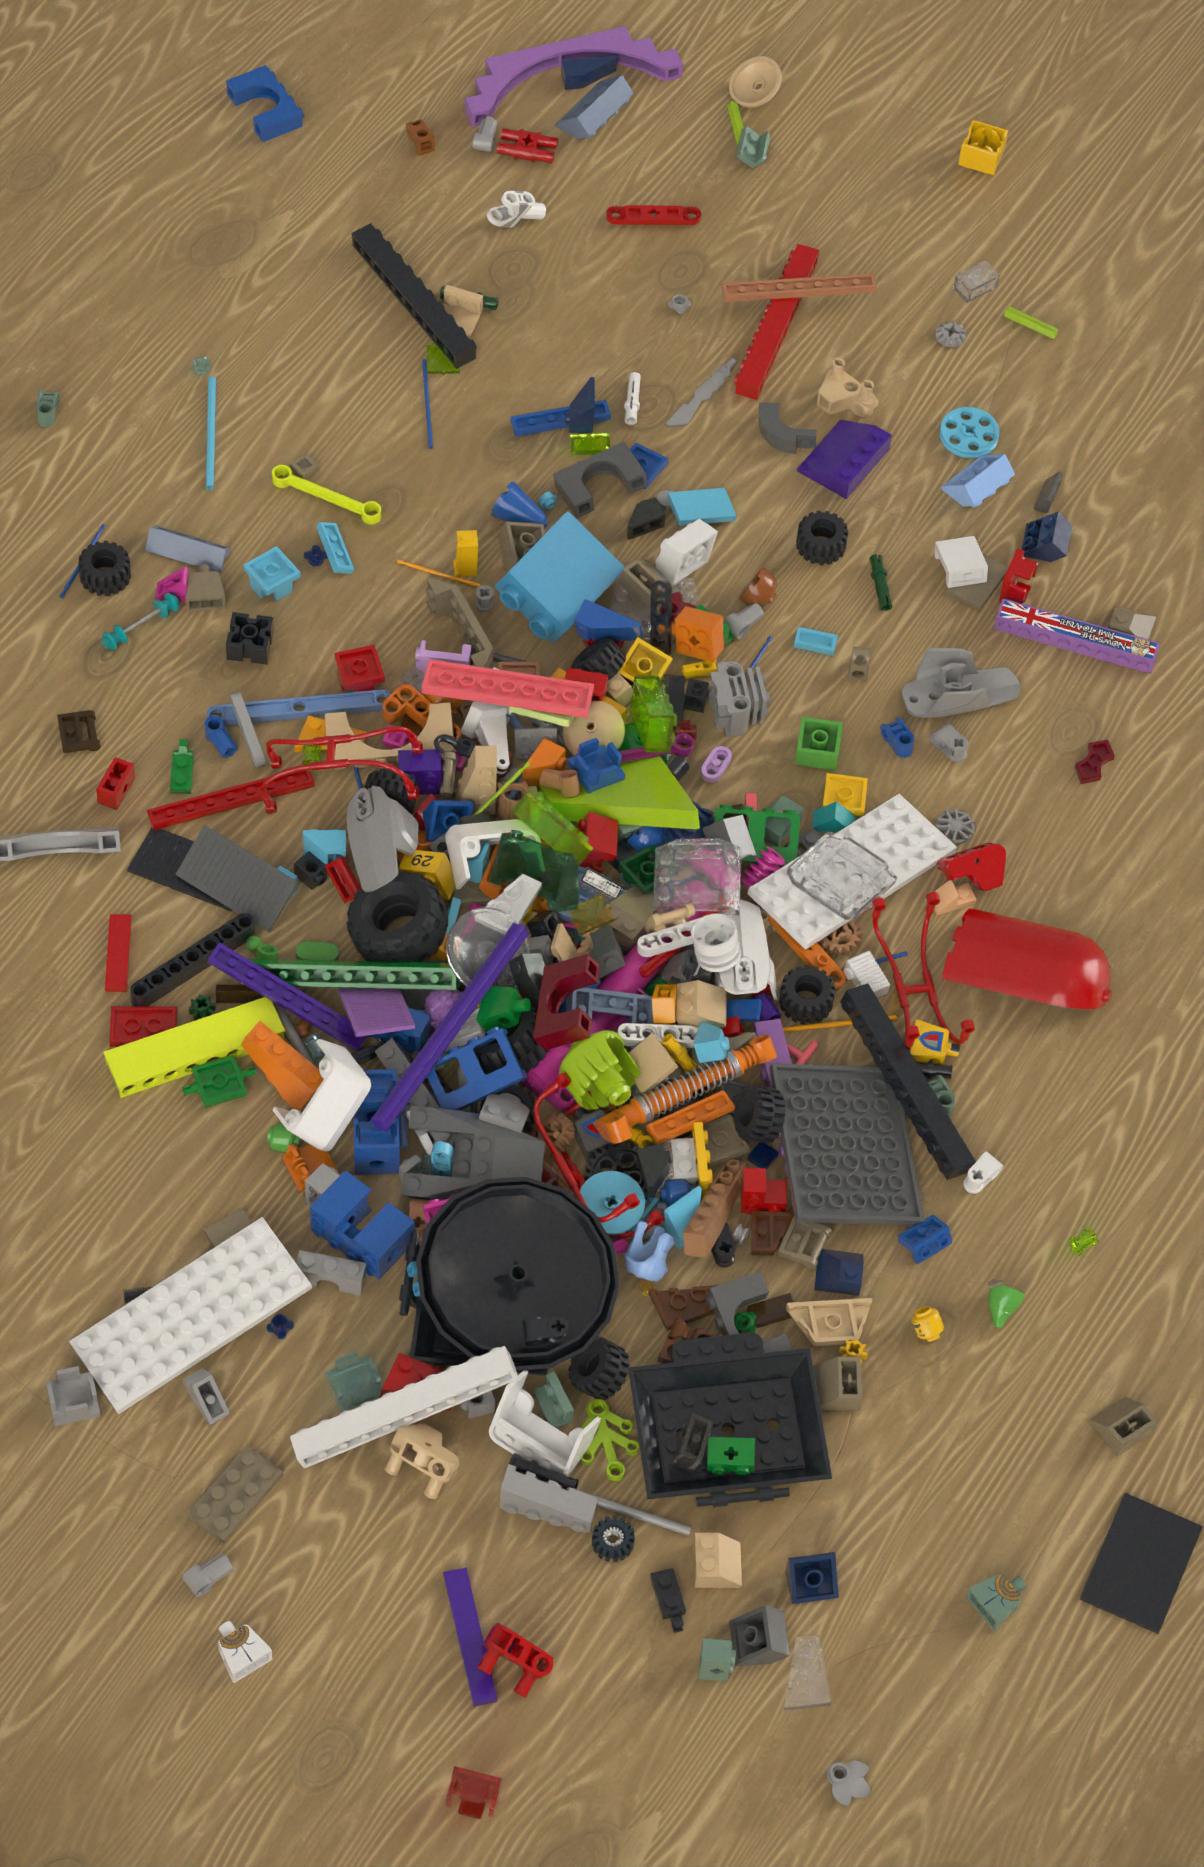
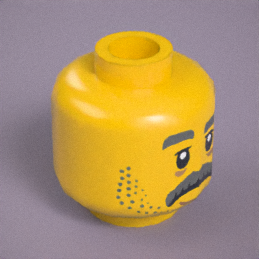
(927, 1323)

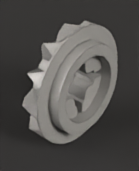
(955, 339)

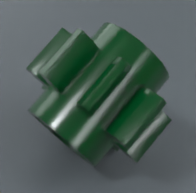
(201, 1007)

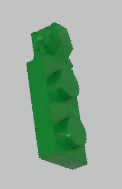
(182, 769)

